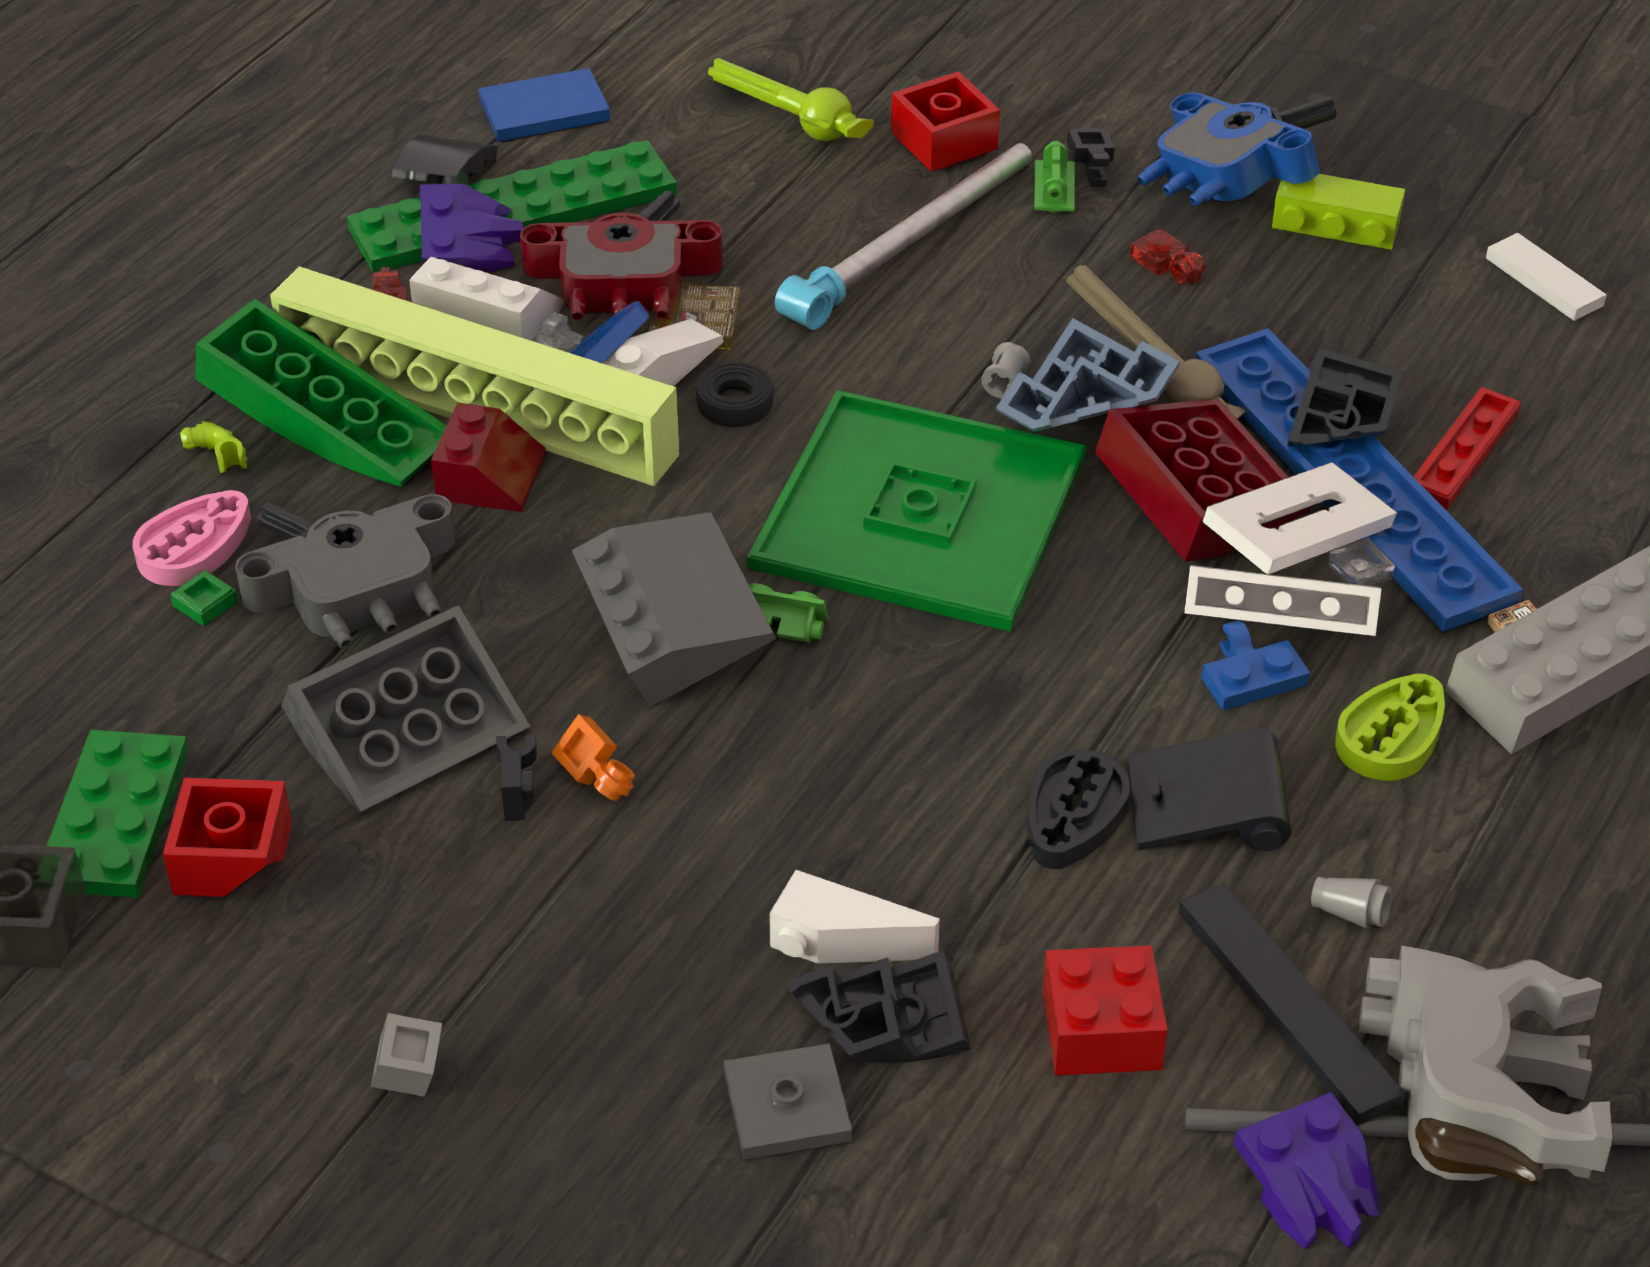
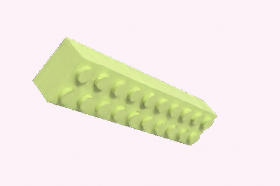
(444, 360)

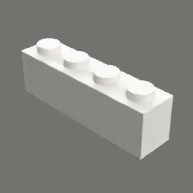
(1283, 600)

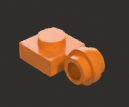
(585, 756)

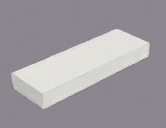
(1546, 276)

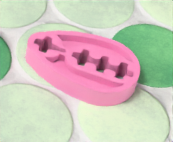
(191, 537)

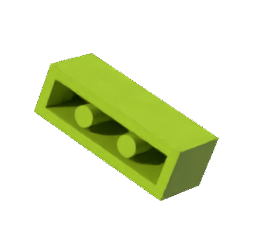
(1340, 210)

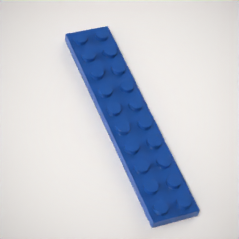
(1430, 549)

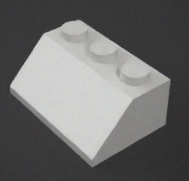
(483, 298)

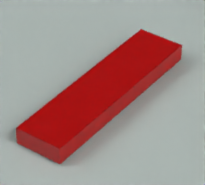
(1466, 445)

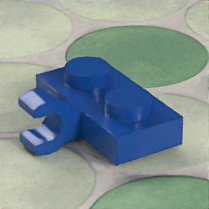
(1252, 673)

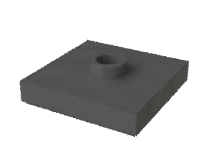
(787, 1101)

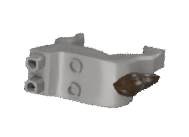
(1463, 1062)

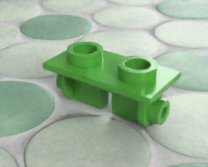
(1054, 180)
(799, 613)

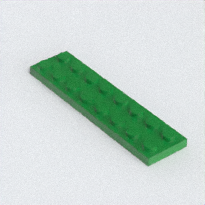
(545, 194)

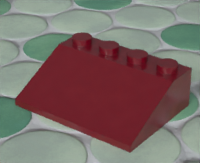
(1182, 462)

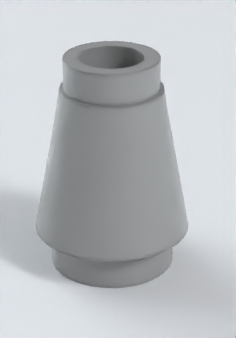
(1354, 899)

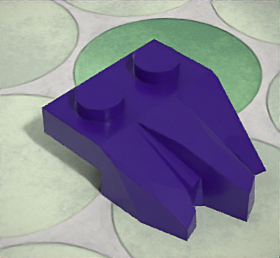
(466, 227)
(1312, 1170)

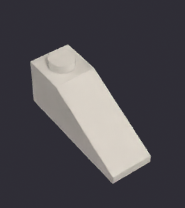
(666, 352)
(845, 925)

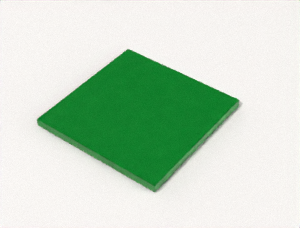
(919, 509)

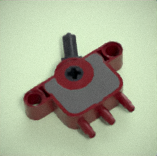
(623, 257)

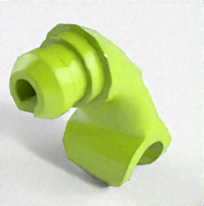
(227, 448)

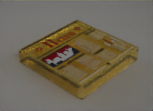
(706, 304)

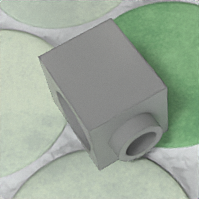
(406, 1054)

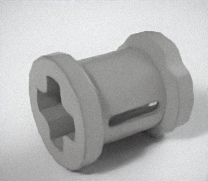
(1007, 363)

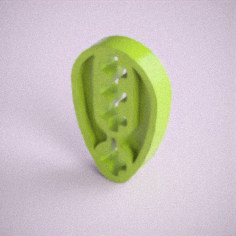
(1412, 736)

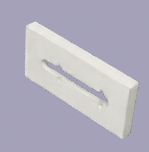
(1272, 549)

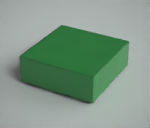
(204, 598)

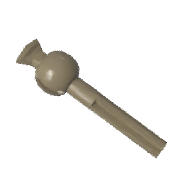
(1192, 379)

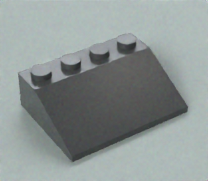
(672, 601)
(403, 710)

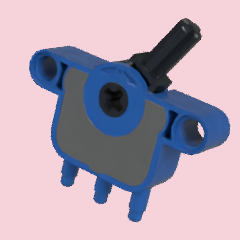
(1236, 148)

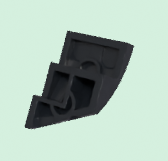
(442, 160)
(1344, 400)
(887, 1009)

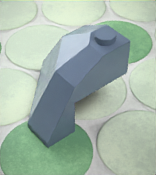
(1086, 379)

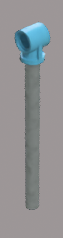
(813, 299)

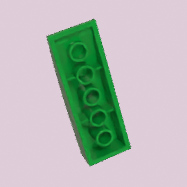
(315, 396)

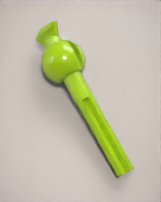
(822, 112)

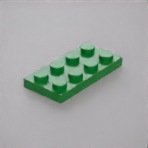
(119, 807)

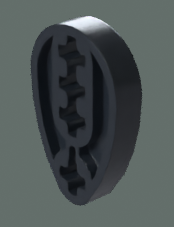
(1088, 825)

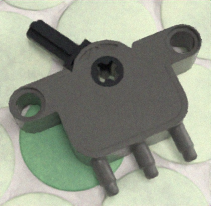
(349, 565)

